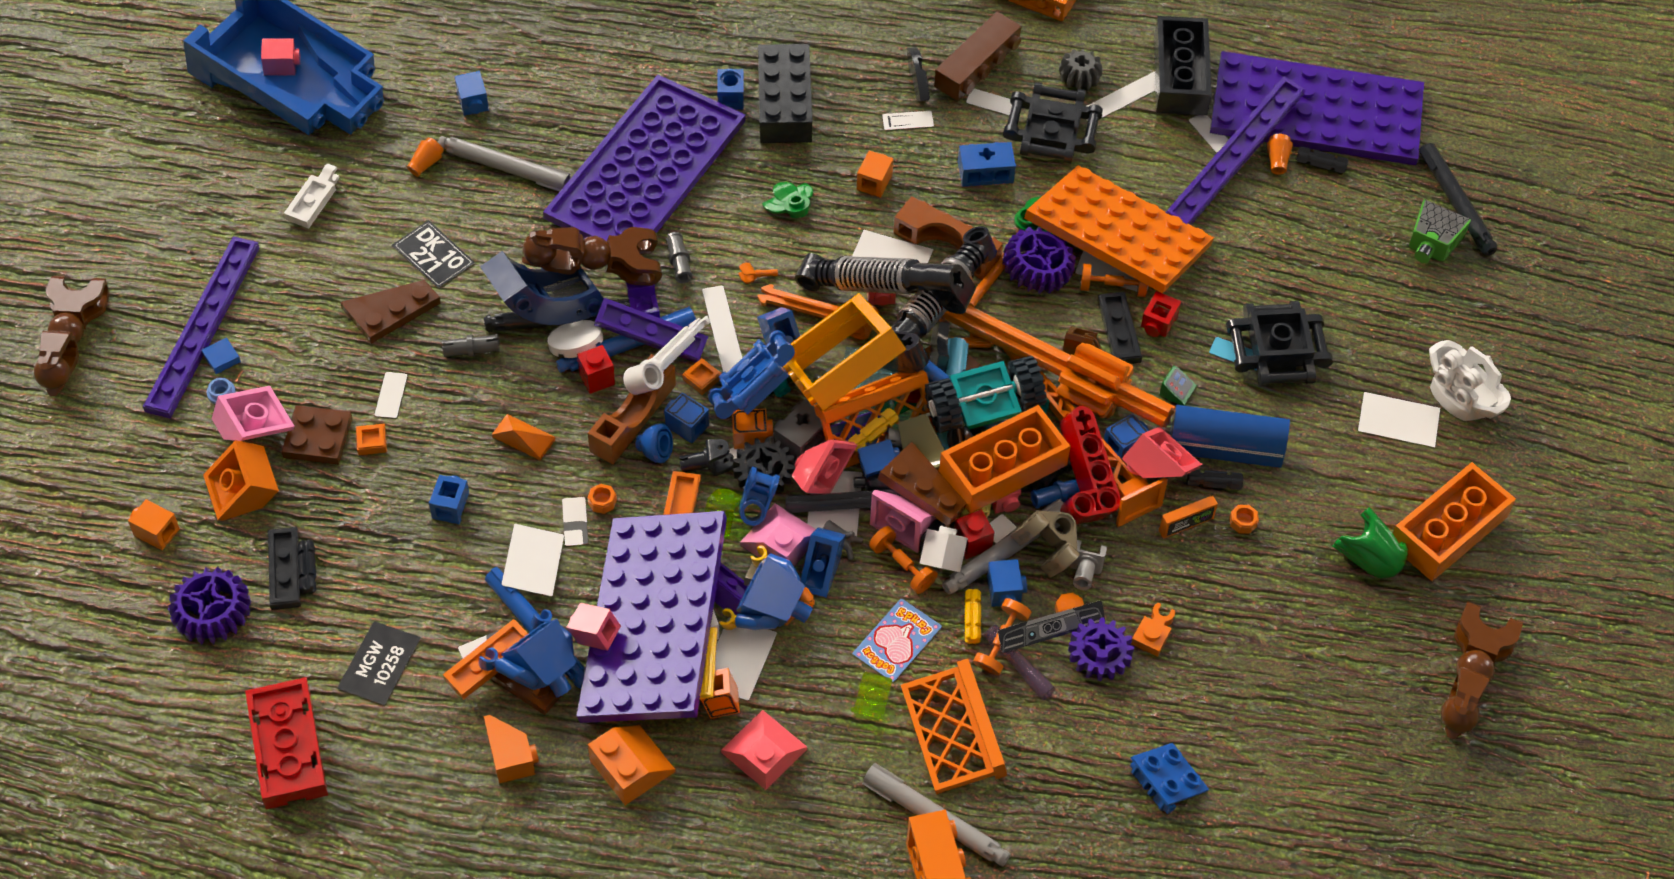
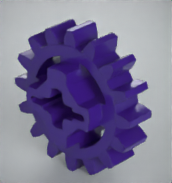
(1114, 649)

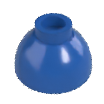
(656, 443)

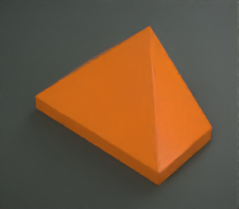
(523, 437)

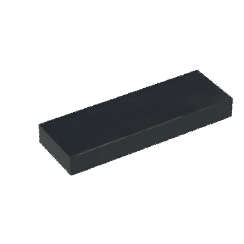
(1119, 327)
(283, 568)

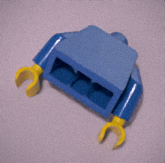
(769, 596)

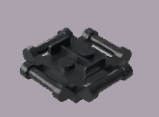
(1052, 125)
(1280, 343)

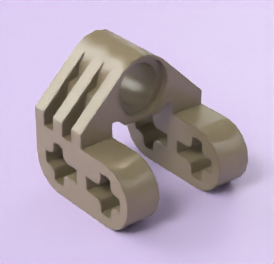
(1066, 543)

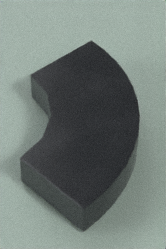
(918, 74)
(939, 344)

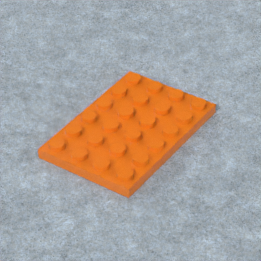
(1119, 228)

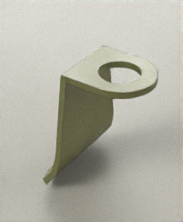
(922, 434)

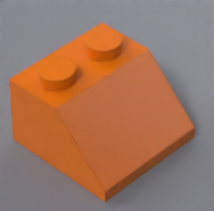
(240, 480)
(629, 761)

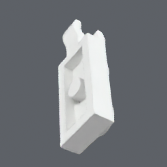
(312, 197)

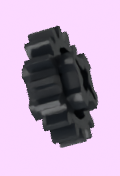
(772, 457)

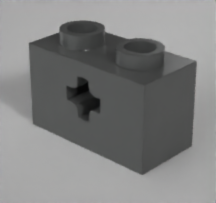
(800, 429)

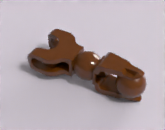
(618, 254)
(71, 315)
(1475, 668)

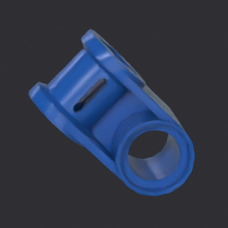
(758, 494)

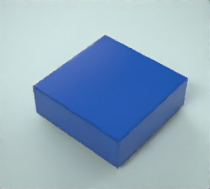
(221, 355)

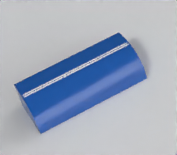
(1231, 435)

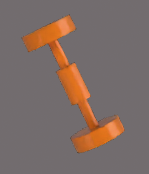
(1113, 280)
(883, 540)
(1015, 610)

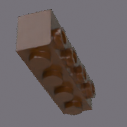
(977, 56)

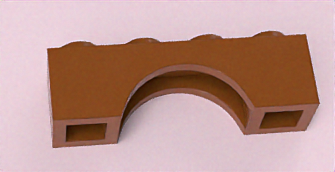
(922, 222)
(616, 431)

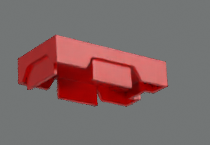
(286, 743)

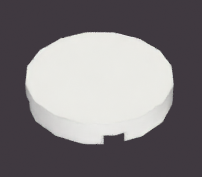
(574, 338)

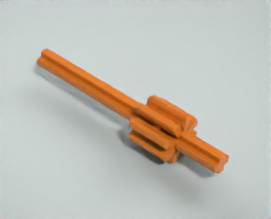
(1086, 378)

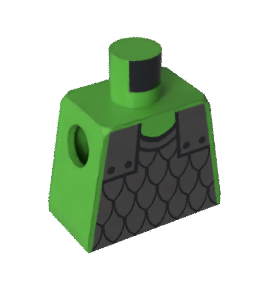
(1437, 232)

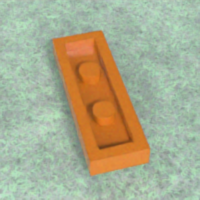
(467, 675)

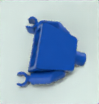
(538, 657)

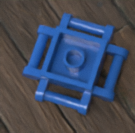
(752, 376)

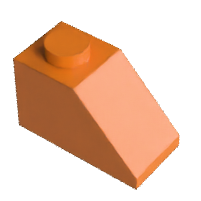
(510, 750)

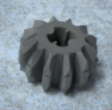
(1080, 69)

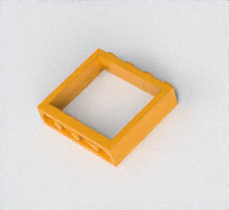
(854, 368)

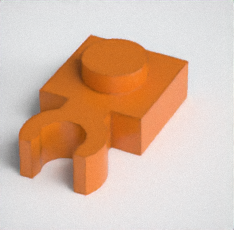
(1153, 632)

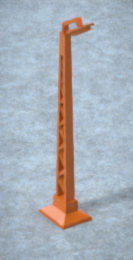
(1136, 494)

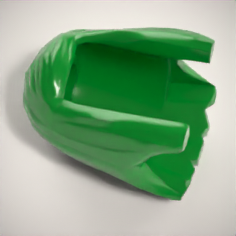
(1376, 549)

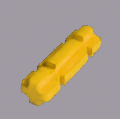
(875, 428)
(972, 616)

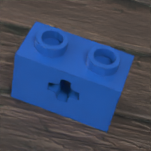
(986, 164)

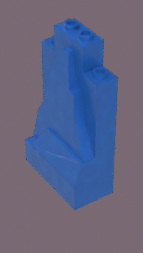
(327, 84)

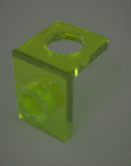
(726, 501)
(872, 695)

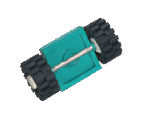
(985, 394)

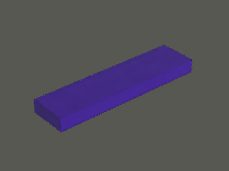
(645, 328)

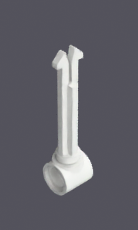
(649, 373)

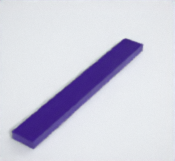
(1236, 151)
(201, 327)

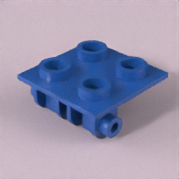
(1167, 775)

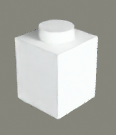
(943, 549)

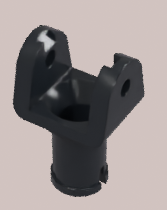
(709, 458)

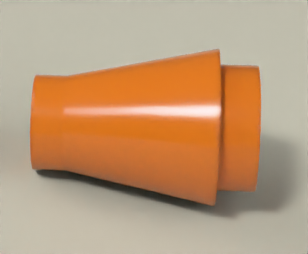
(1279, 152)
(425, 156)

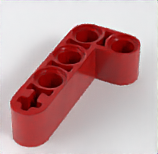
(1081, 430)

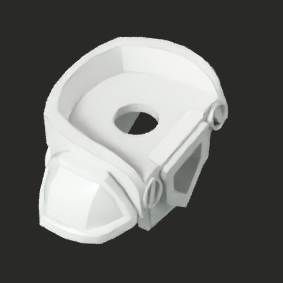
(1459, 374)

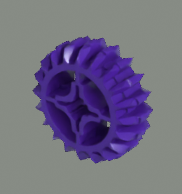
(1035, 266)
(203, 598)

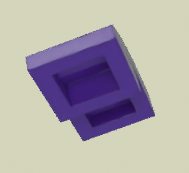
(643, 299)

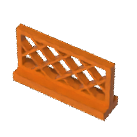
(874, 395)
(977, 716)

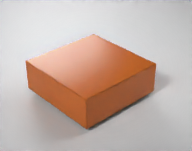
(701, 376)
(371, 439)

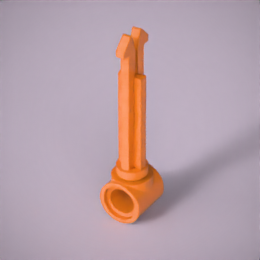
(807, 306)

